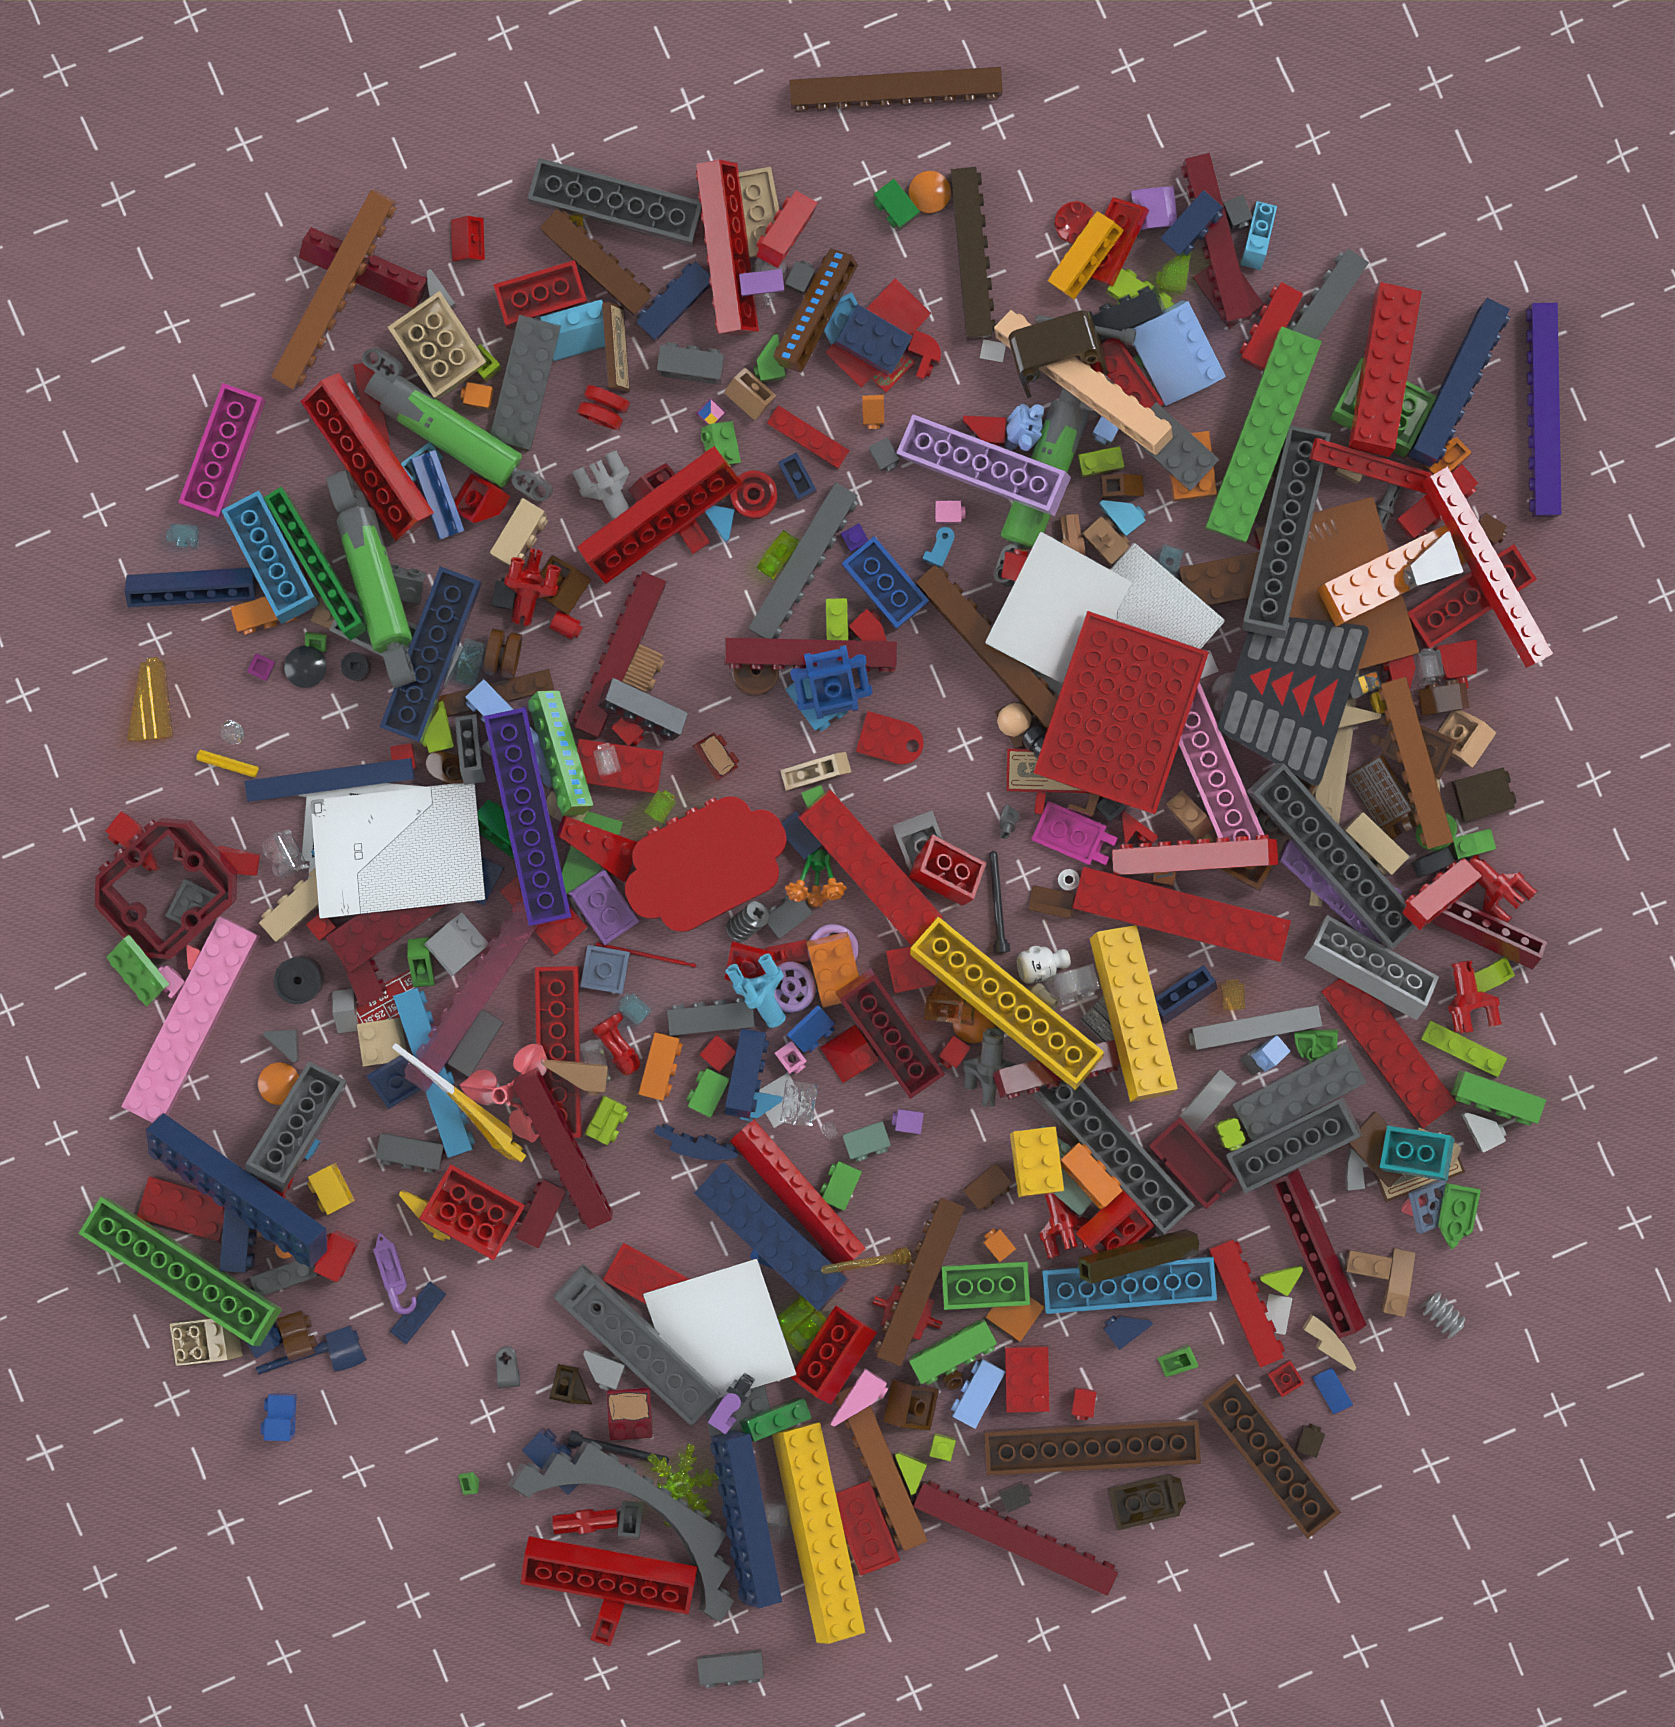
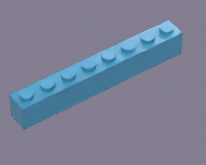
(447, 1113)

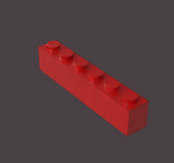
(1246, 1302)

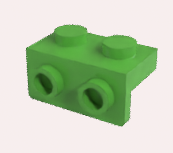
(723, 438)

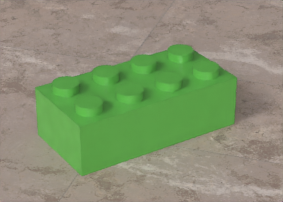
(1496, 1096)
(986, 1285)
(952, 1351)

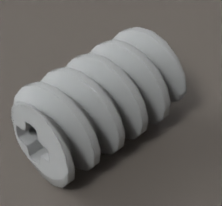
(1444, 1314)

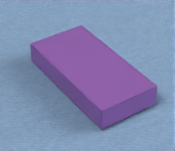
(761, 282)

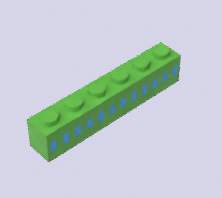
(560, 753)

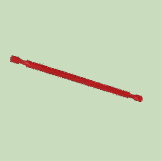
(648, 955)

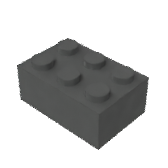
(690, 363)

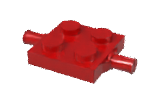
(924, 1321)

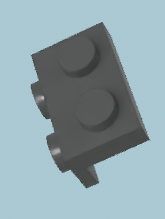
(409, 583)

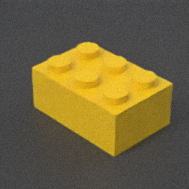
(1036, 1161)

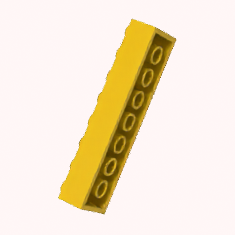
(1133, 1013)

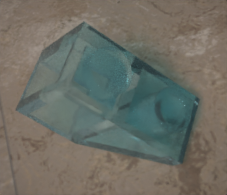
(470, 662)

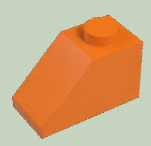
(873, 411)

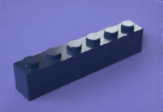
(190, 587)

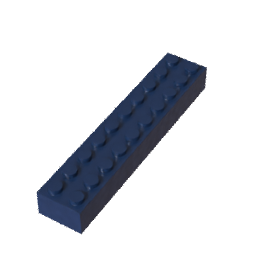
(236, 1190)

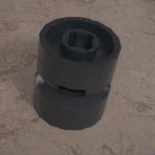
(355, 666)
(1034, 739)

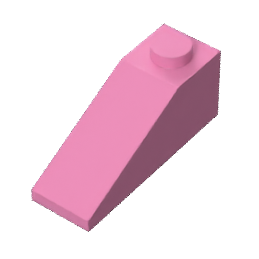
(863, 1393)

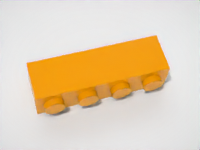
(1085, 255)

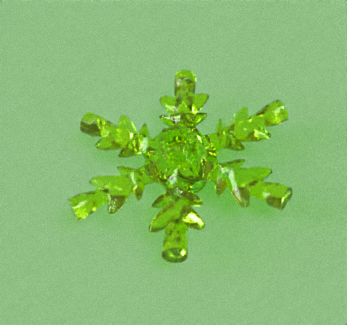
(682, 1476)

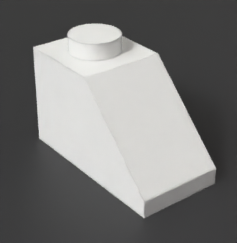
(1485, 1132)

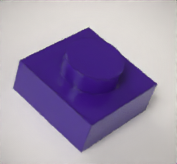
(854, 537)

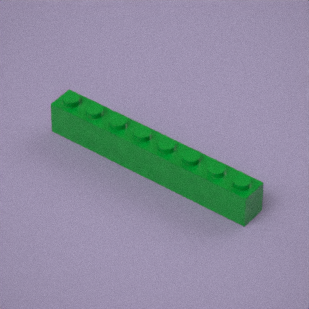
(315, 563)

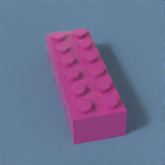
(222, 451)

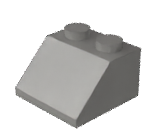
(456, 944)

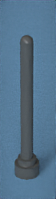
(1127, 336)

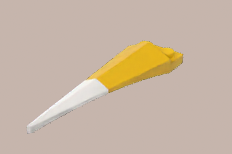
(493, 1129)

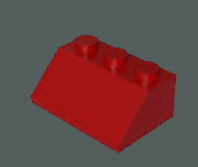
(948, 870)
(1115, 1225)

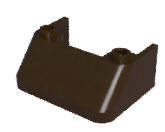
(1053, 342)

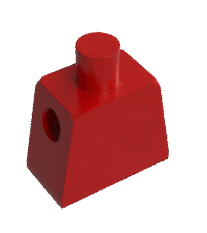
(1459, 660)

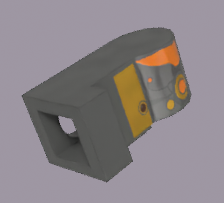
(1364, 683)

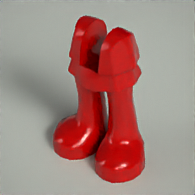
(623, 1054)

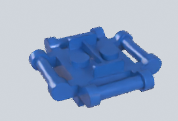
(831, 682)

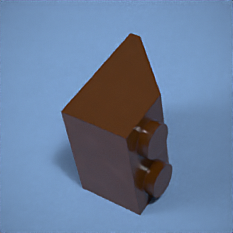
(570, 585)
(911, 1405)

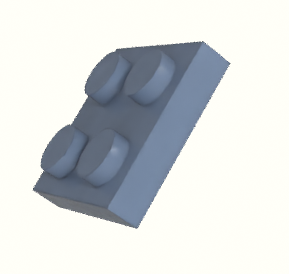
(605, 969)

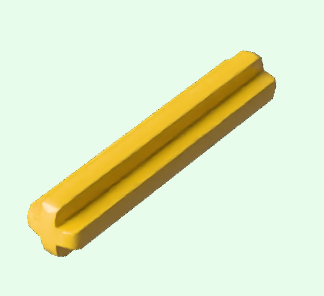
(227, 763)

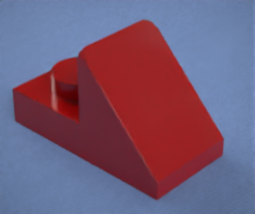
(1131, 825)

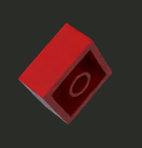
(718, 1053)
(1285, 1378)

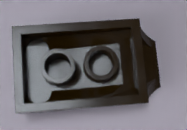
(1146, 1501)

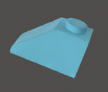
(1123, 515)

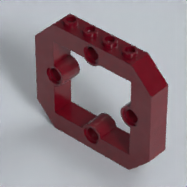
(192, 842)

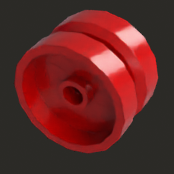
(603, 408)

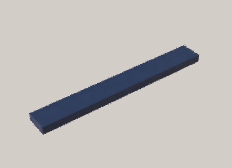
(329, 779)

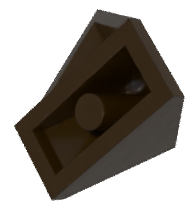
(569, 1386)

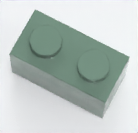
(866, 1140)

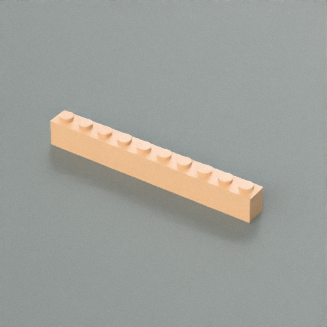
(1098, 393)

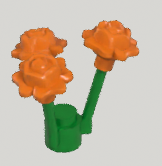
(818, 861)

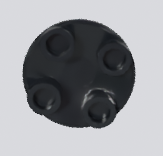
(305, 666)

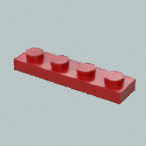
(808, 437)

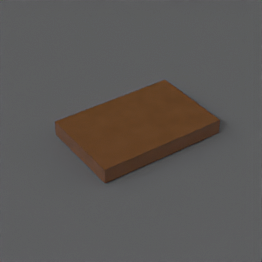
(1370, 1147)

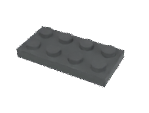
(1184, 454)

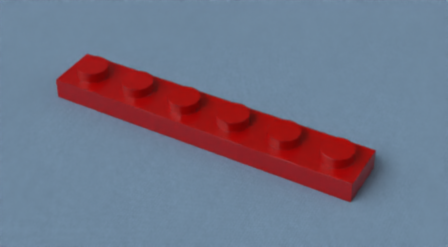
(1369, 465)

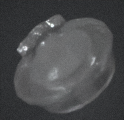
(231, 732)

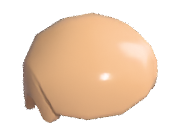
(1014, 719)

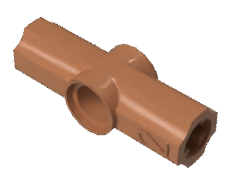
(1071, 533)

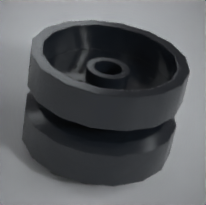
(307, 970)

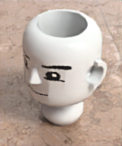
(1040, 963)

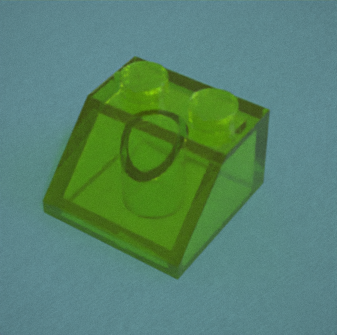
(801, 1323)

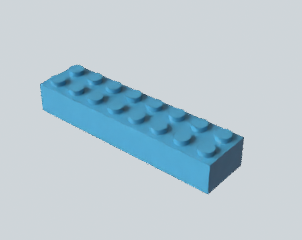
(1169, 1283)

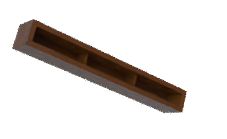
(920, 1281)

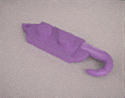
(392, 1273)

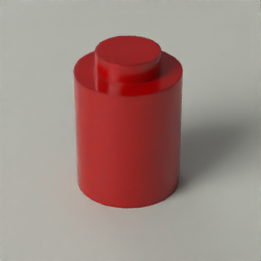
(566, 625)

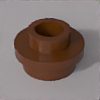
(953, 1380)

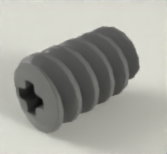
(747, 921)

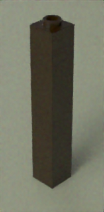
(1138, 1256)

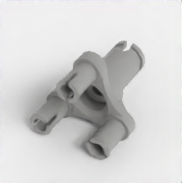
(607, 487)

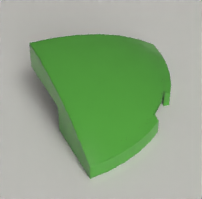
(1315, 1042)

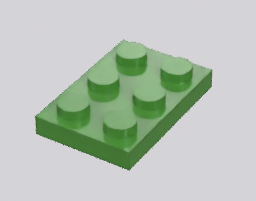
(137, 970)

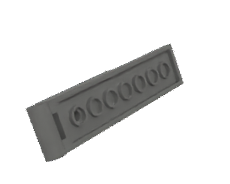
(636, 1344)

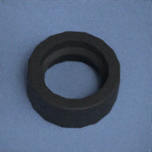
(1432, 862)

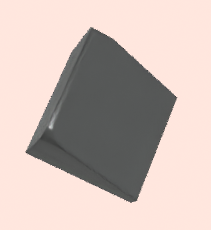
(1250, 1063)

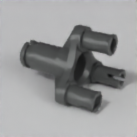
(986, 1065)

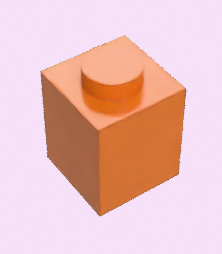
(477, 396)
(998, 1244)

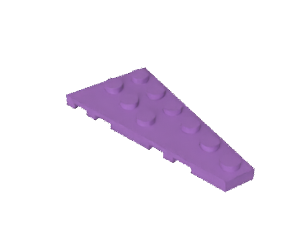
(1311, 878)

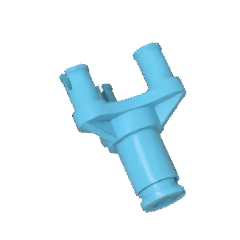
(760, 991)

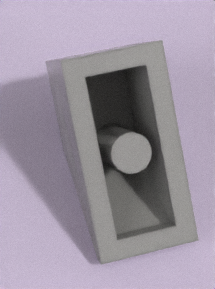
(604, 1369)

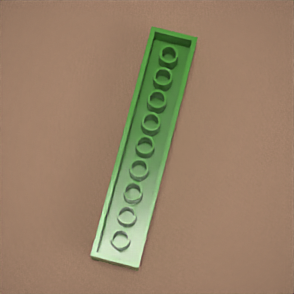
(1262, 435)
(180, 1271)

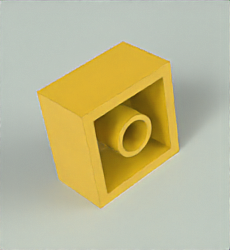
(330, 1189)

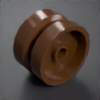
(500, 653)
(753, 684)

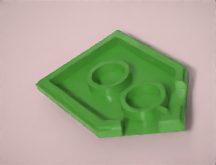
(1458, 1212)

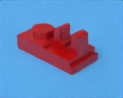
(790, 952)

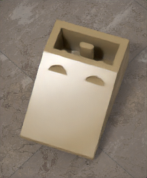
(203, 1342)

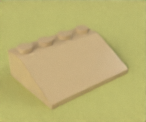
(437, 345)

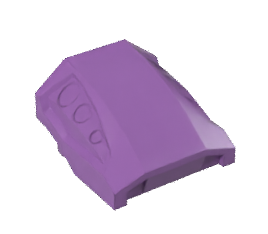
(1160, 204)

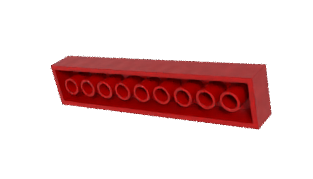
(1181, 914)

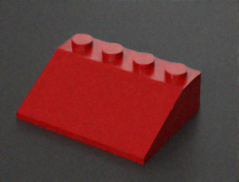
(472, 1212)

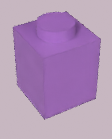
(908, 1121)

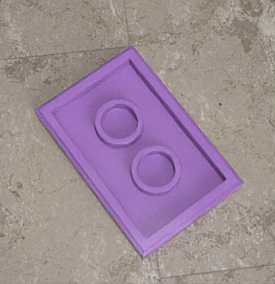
(604, 906)

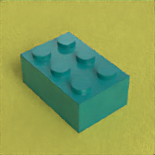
(1417, 1153)

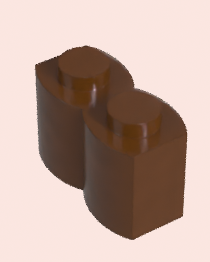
(296, 1335)

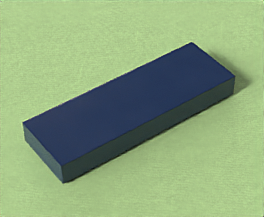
(426, 1304)

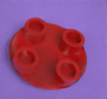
(1072, 220)

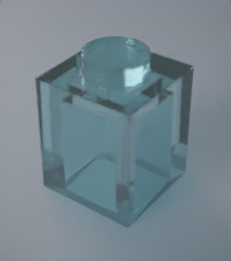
(634, 1008)

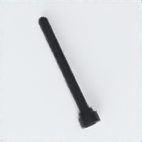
(1001, 944)
(577, 1439)

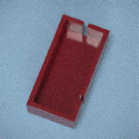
(1192, 1162)

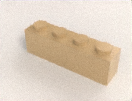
(292, 909)

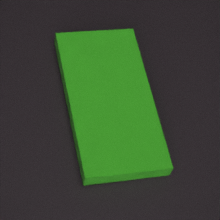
(579, 867)

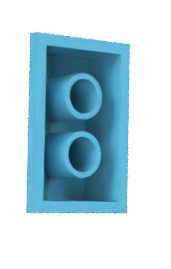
(580, 329)

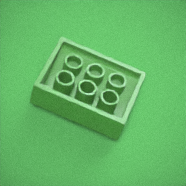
(1414, 410)

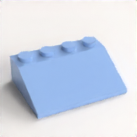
(1176, 353)

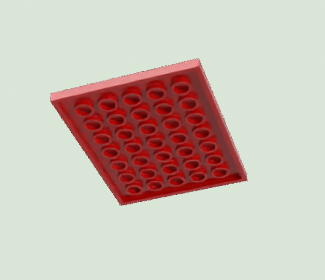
(1120, 712)

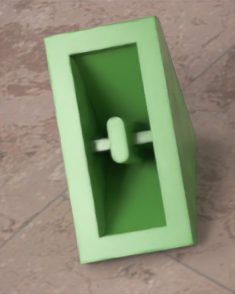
(1178, 1361)

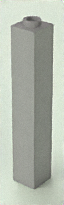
(1255, 1027)

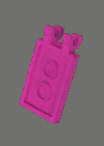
(1072, 834)

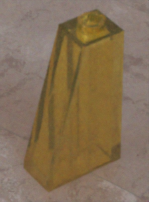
(151, 704)

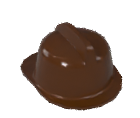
(444, 767)

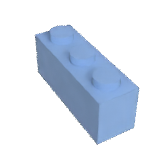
(977, 1392)

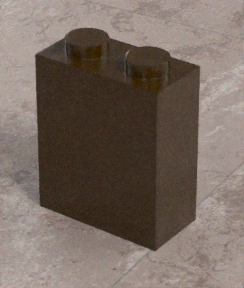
(1484, 794)

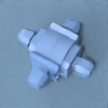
(1024, 427)

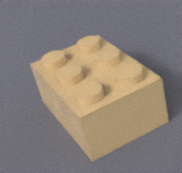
(519, 532)
(1375, 844)

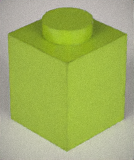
(942, 1446)

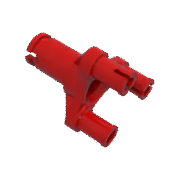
(530, 585)
(1501, 886)
(1470, 998)
(1061, 1222)

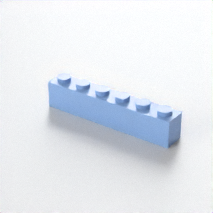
(489, 702)

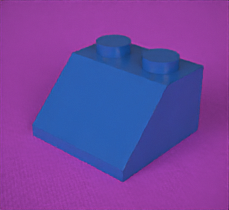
(811, 1029)

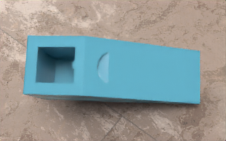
(1258, 235)

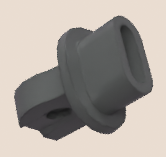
(1008, 821)

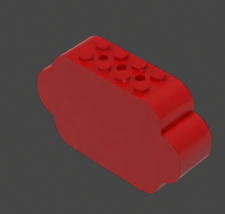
(705, 863)

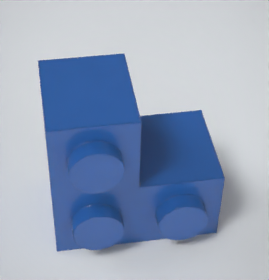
(281, 1417)

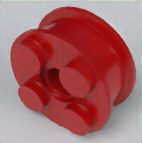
(754, 508)

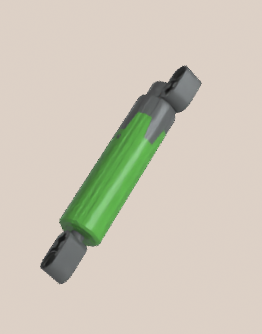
(447, 428)
(1056, 448)
(372, 577)

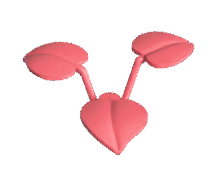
(483, 1090)

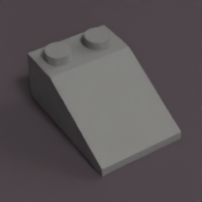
(913, 835)

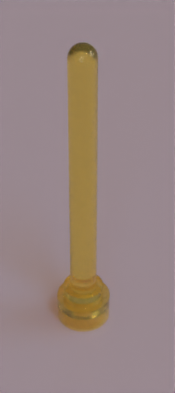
(900, 1256)

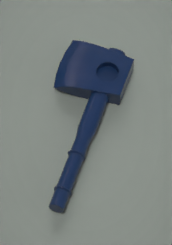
(342, 1346)

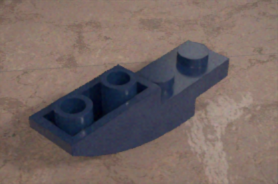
(704, 1148)

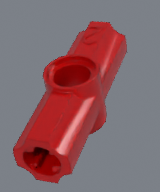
(585, 1521)

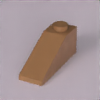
(587, 1076)
(1399, 1283)

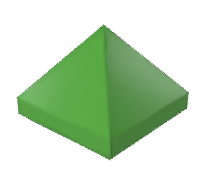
(316, 640)
(469, 1483)

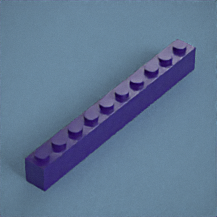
(1545, 410)

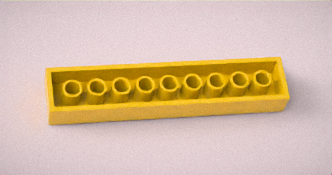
(1007, 1003)
(818, 1533)

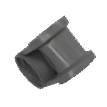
(507, 1372)

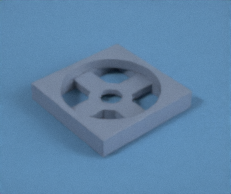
(1418, 1211)

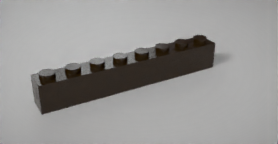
(972, 254)

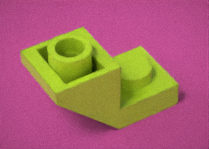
(1493, 975)

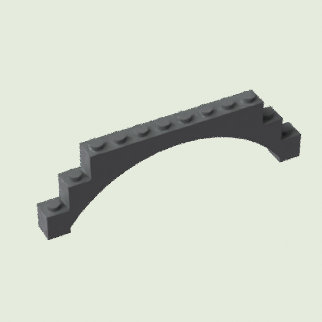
(697, 1534)

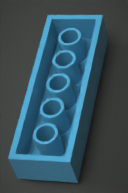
(270, 557)

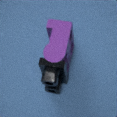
(737, 1394)

